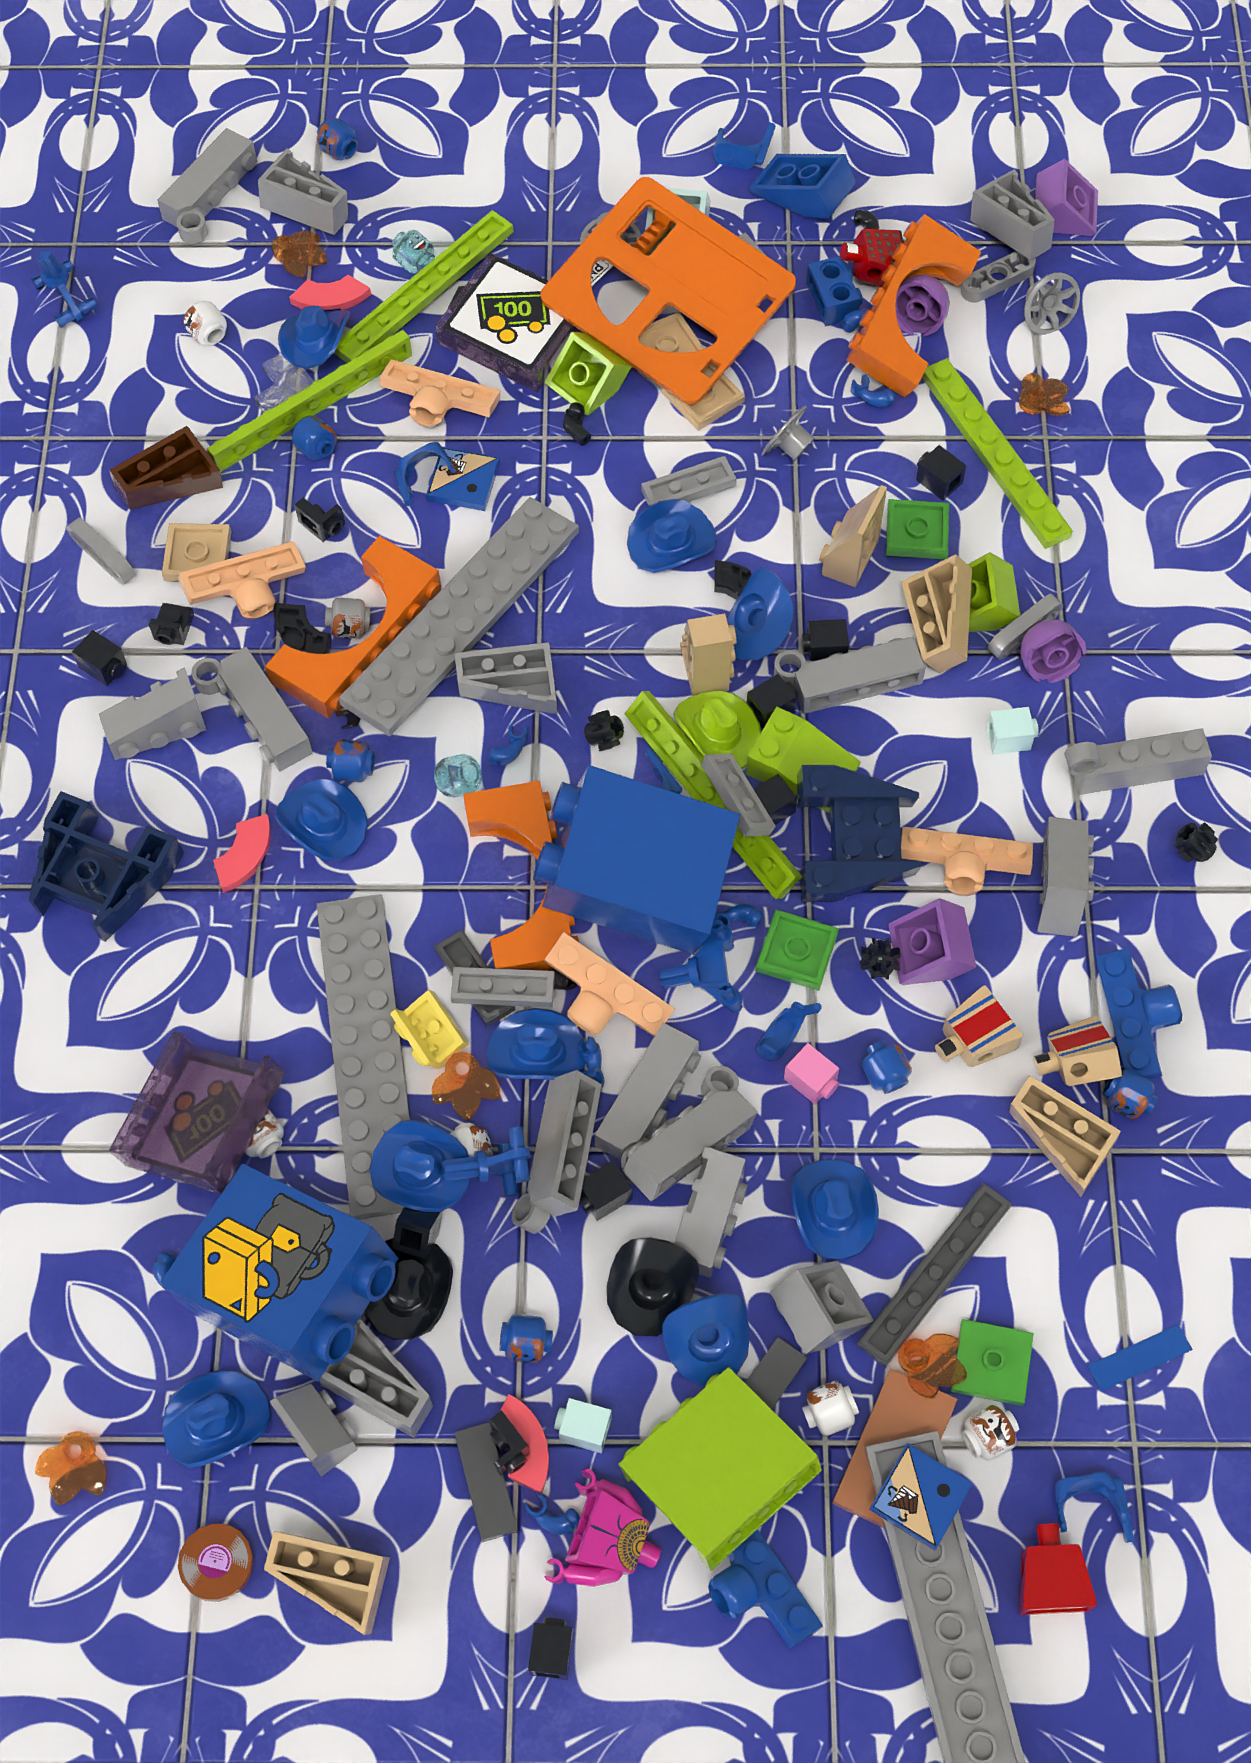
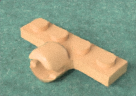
(437, 392)
(244, 578)
(966, 856)
(604, 990)

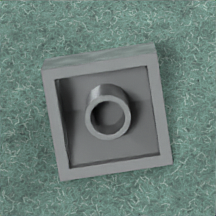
(821, 1306)
(315, 1426)

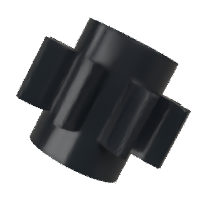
(604, 730)
(1196, 842)
(878, 967)

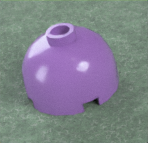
(921, 304)
(1052, 650)

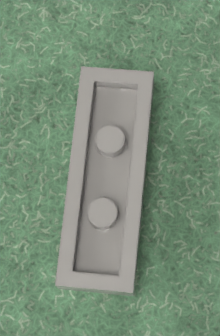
(691, 482)
(738, 794)
(502, 987)

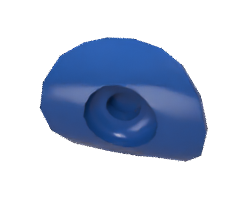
(311, 336)
(669, 535)
(761, 616)
(324, 819)
(535, 1046)
(409, 1167)
(835, 1208)
(707, 1336)
(214, 1417)

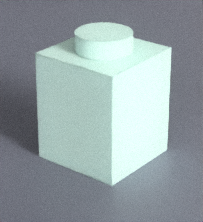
(1011, 730)
(583, 1425)

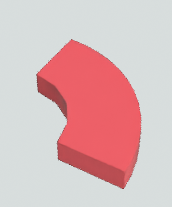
(329, 296)
(246, 854)
(535, 1471)

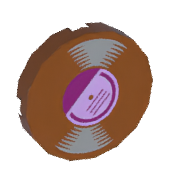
(215, 1562)

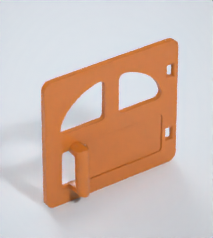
(694, 269)

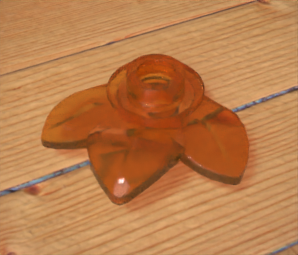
(298, 252)
(1043, 395)
(467, 1089)
(935, 1366)
(72, 1473)

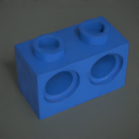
(833, 289)

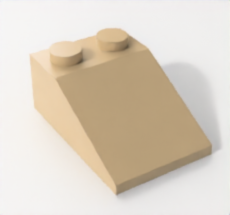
(854, 539)

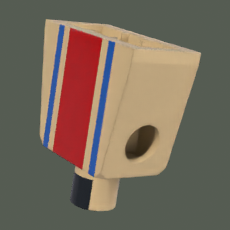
(979, 1031)
(1080, 1053)

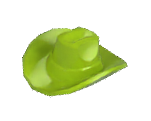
(719, 724)

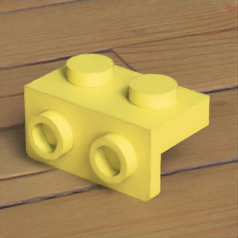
(429, 1030)

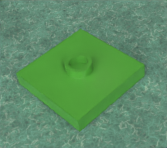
(917, 529)
(797, 950)
(994, 1362)

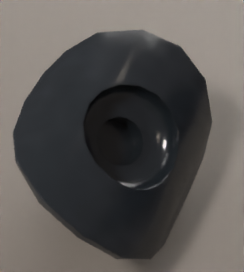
(648, 1283)
(415, 1297)

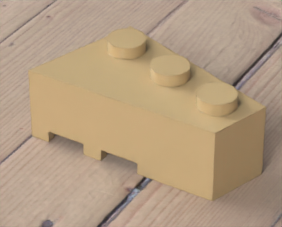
(941, 611)
(708, 653)
(1064, 1132)
(332, 1575)

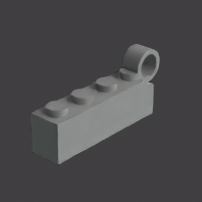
(206, 183)
(853, 674)
(258, 704)
(1138, 761)
(648, 1092)
(679, 1147)
(559, 1151)

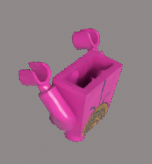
(607, 1537)

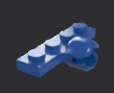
(1136, 1012)
(761, 1581)

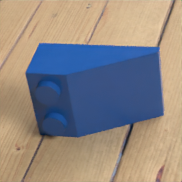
(806, 183)

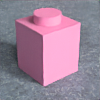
(812, 1074)

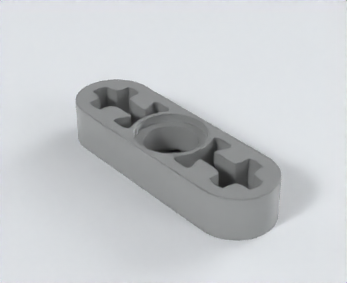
(992, 286)
(100, 550)
(1011, 636)

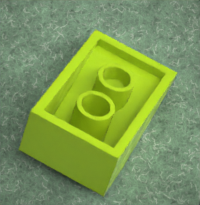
(790, 743)

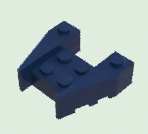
(862, 832)
(96, 873)

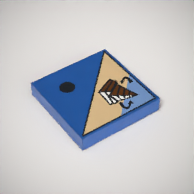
(470, 483)
(921, 1496)

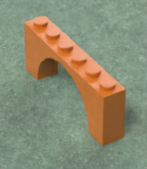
(880, 345)
(323, 678)
(521, 817)

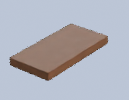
(895, 1416)

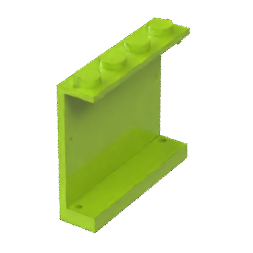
(721, 1466)

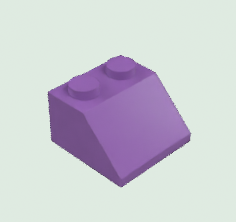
(1068, 199)
(933, 943)

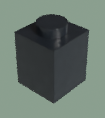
(940, 472)
(825, 639)
(100, 658)
(770, 694)
(777, 798)
(605, 1191)
(416, 1231)
(551, 1649)

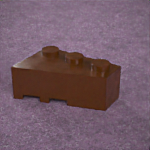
(166, 471)

